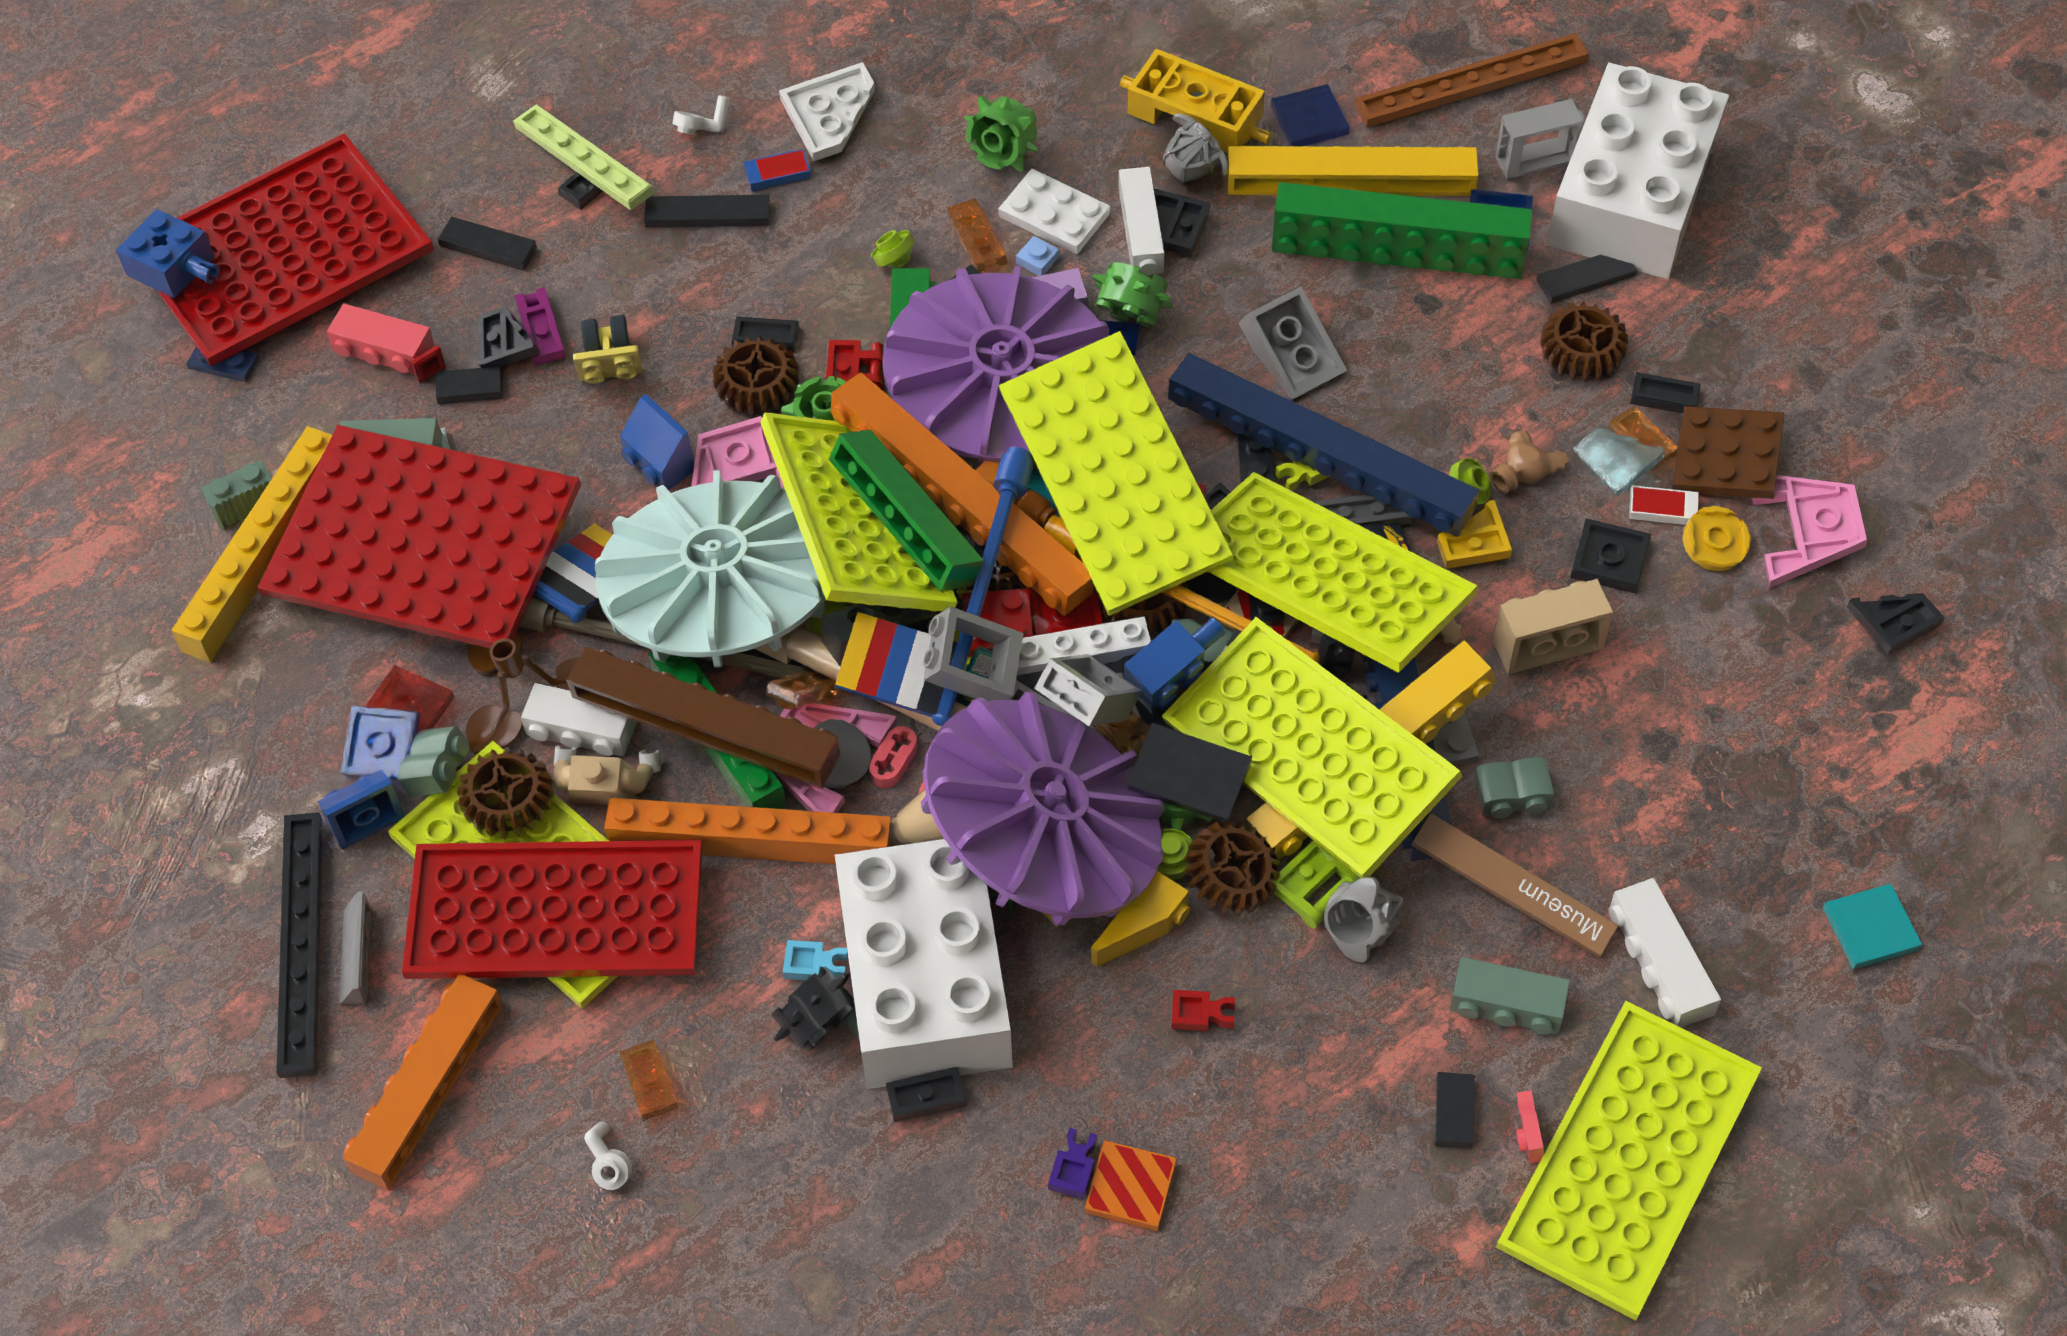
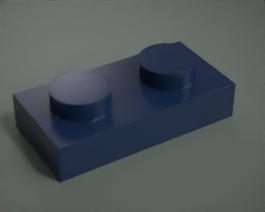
(235, 367)

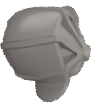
(1193, 151)
(1366, 917)

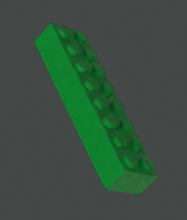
(1401, 230)

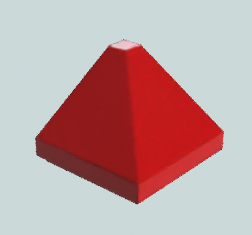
(428, 364)

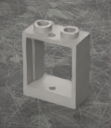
(1523, 159)
(1004, 658)
(1083, 690)

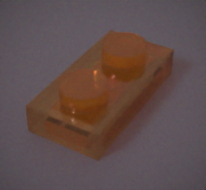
(1638, 426)
(648, 1080)

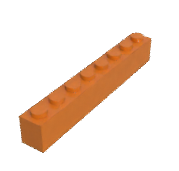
(748, 830)

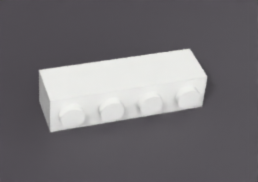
(1664, 954)

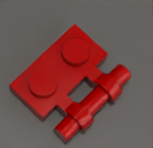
(847, 357)

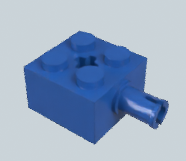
(167, 254)
(1170, 663)

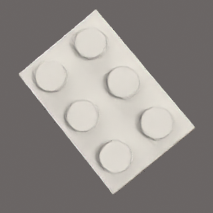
(1054, 211)

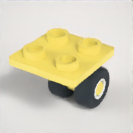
(597, 364)

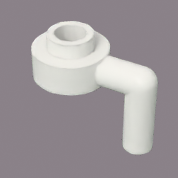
(689, 122)
(614, 1158)

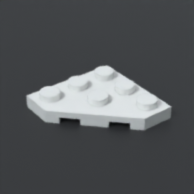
(828, 108)

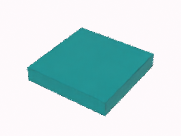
(1872, 926)

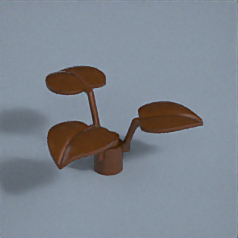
(491, 721)

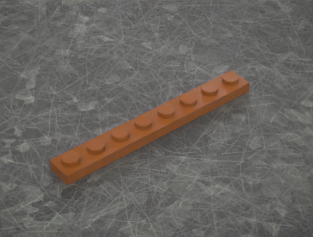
(1471, 80)

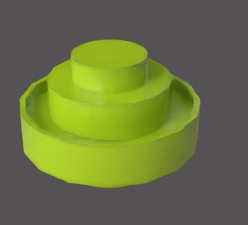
(893, 249)
(1473, 474)
(1175, 847)

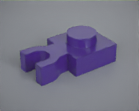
(1073, 1168)

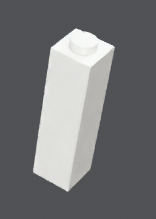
(1141, 220)

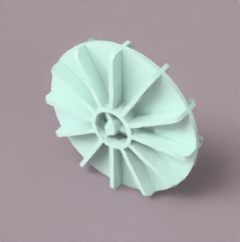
(709, 571)

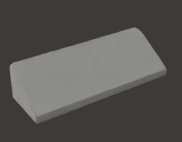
(355, 951)

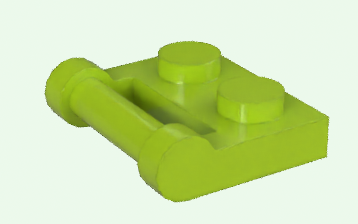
(1304, 876)

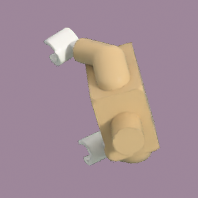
(600, 778)

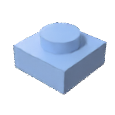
(1037, 256)

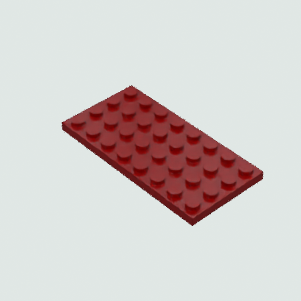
(554, 909)

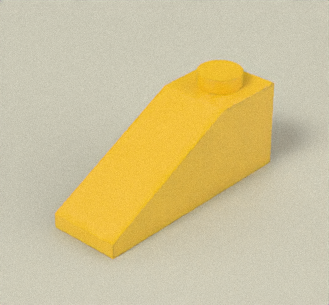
(1143, 920)

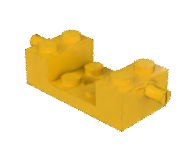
(1225, 108)

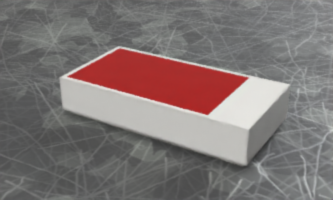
(1662, 505)

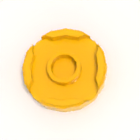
(1716, 538)

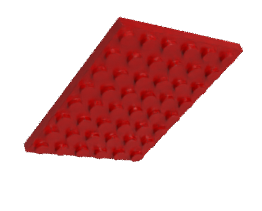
(293, 247)
(420, 537)

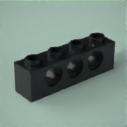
(839, 624)

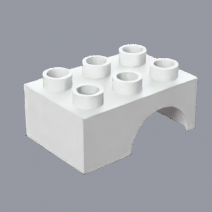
(1637, 169)
(922, 963)

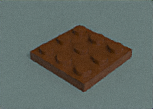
(1729, 452)

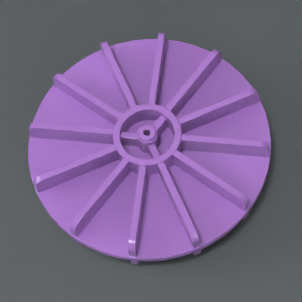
(969, 338)
(1041, 809)

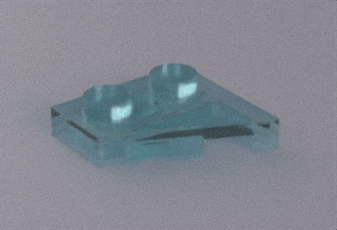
(1617, 459)

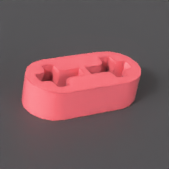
(887, 753)

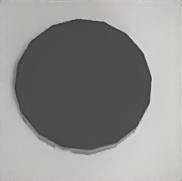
(854, 753)

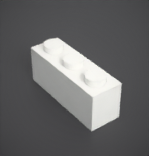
(560, 718)

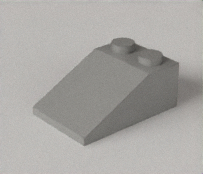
(1292, 343)

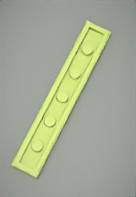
(584, 157)

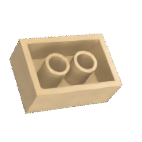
(1552, 626)

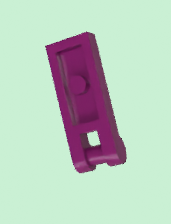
(540, 325)

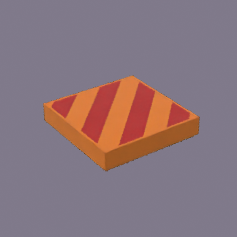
(1130, 1185)

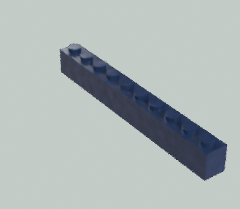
(1323, 445)

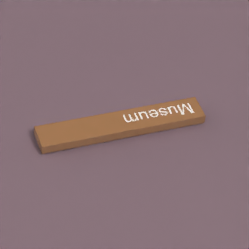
(1514, 885)

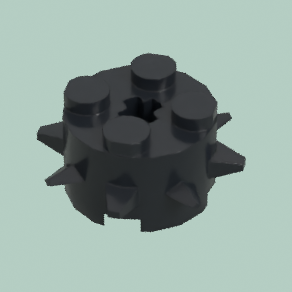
(813, 1008)

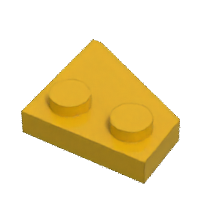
(1479, 541)

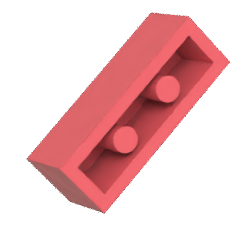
(378, 338)

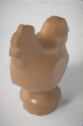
(1526, 463)

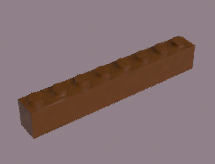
(704, 716)

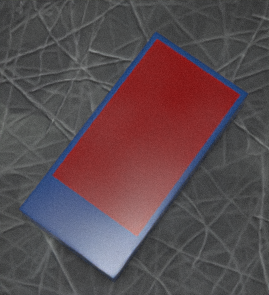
(777, 169)

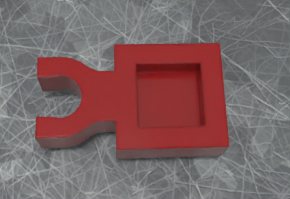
(1194, 1011)

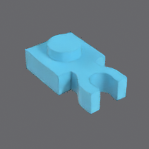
(808, 957)

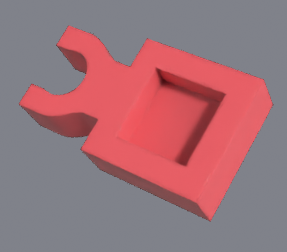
(1529, 1136)

